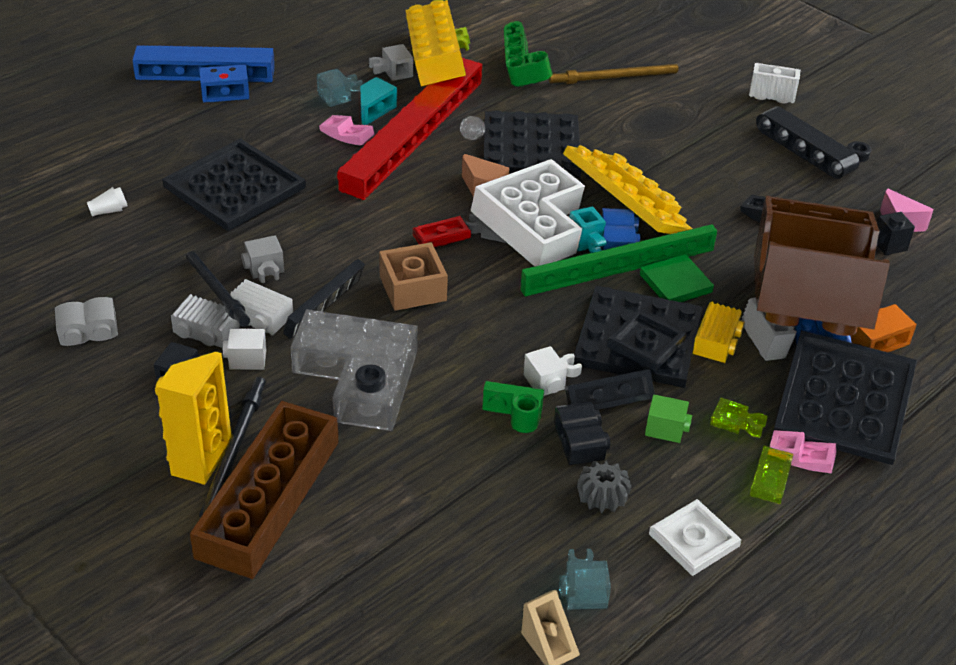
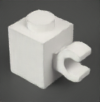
(548, 371)

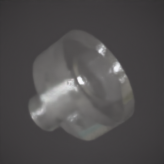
(467, 128)

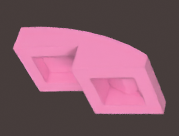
(343, 130)
(807, 454)

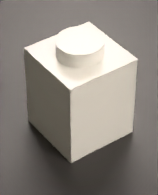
(245, 349)

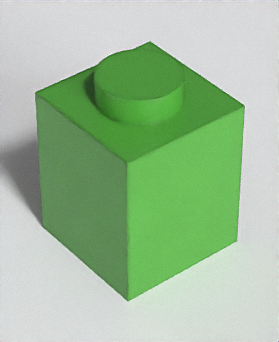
(668, 419)

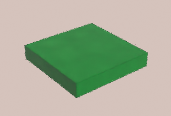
(676, 279)

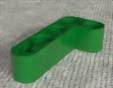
(522, 66)

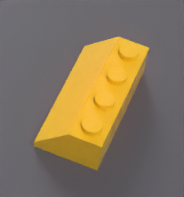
(194, 416)

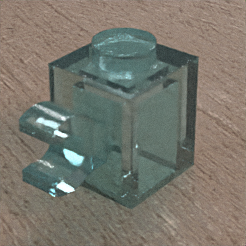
(336, 88)
(585, 582)

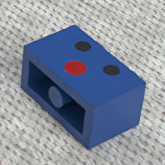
(224, 83)

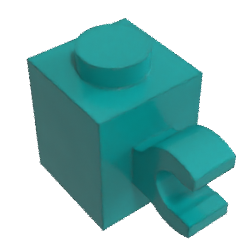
(592, 231)

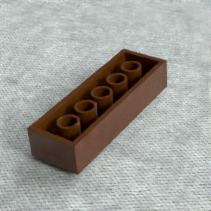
(264, 490)

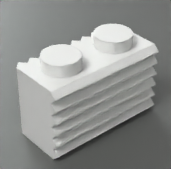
(774, 83)
(263, 306)

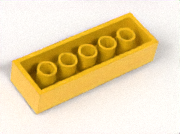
(434, 42)

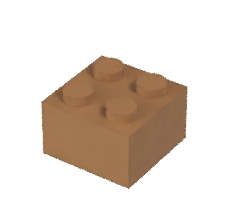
(413, 276)

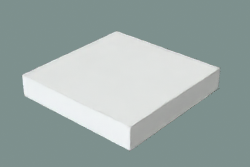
(694, 537)

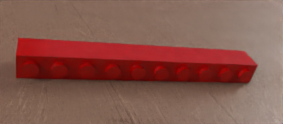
(406, 132)

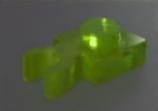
(735, 417)

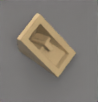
(548, 629)

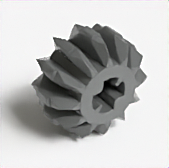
(603, 486)

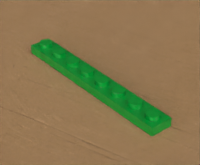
(616, 260)

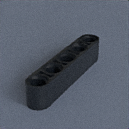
(807, 142)

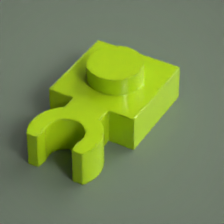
(463, 38)

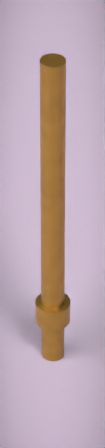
(573, 76)

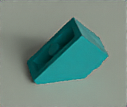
(377, 99)

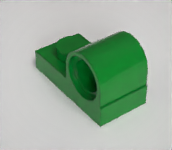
(521, 402)

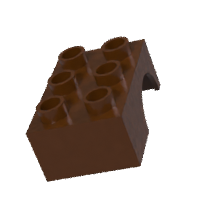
(818, 265)

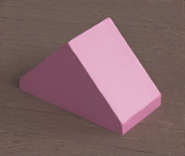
(916, 212)

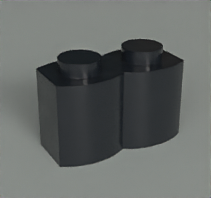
(581, 433)

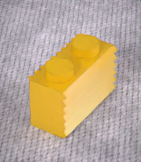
(718, 332)

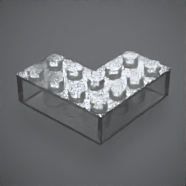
(341, 344)

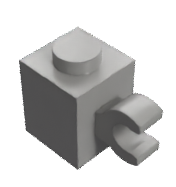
(395, 62)
(263, 258)

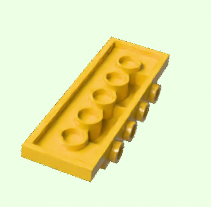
(631, 188)

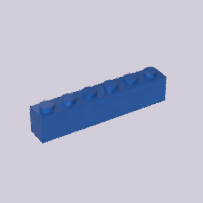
(184, 62)

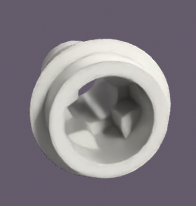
(107, 202)

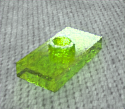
(771, 474)

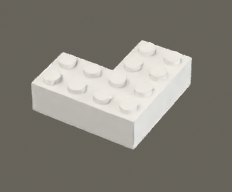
(532, 211)

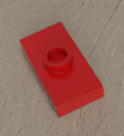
(442, 232)

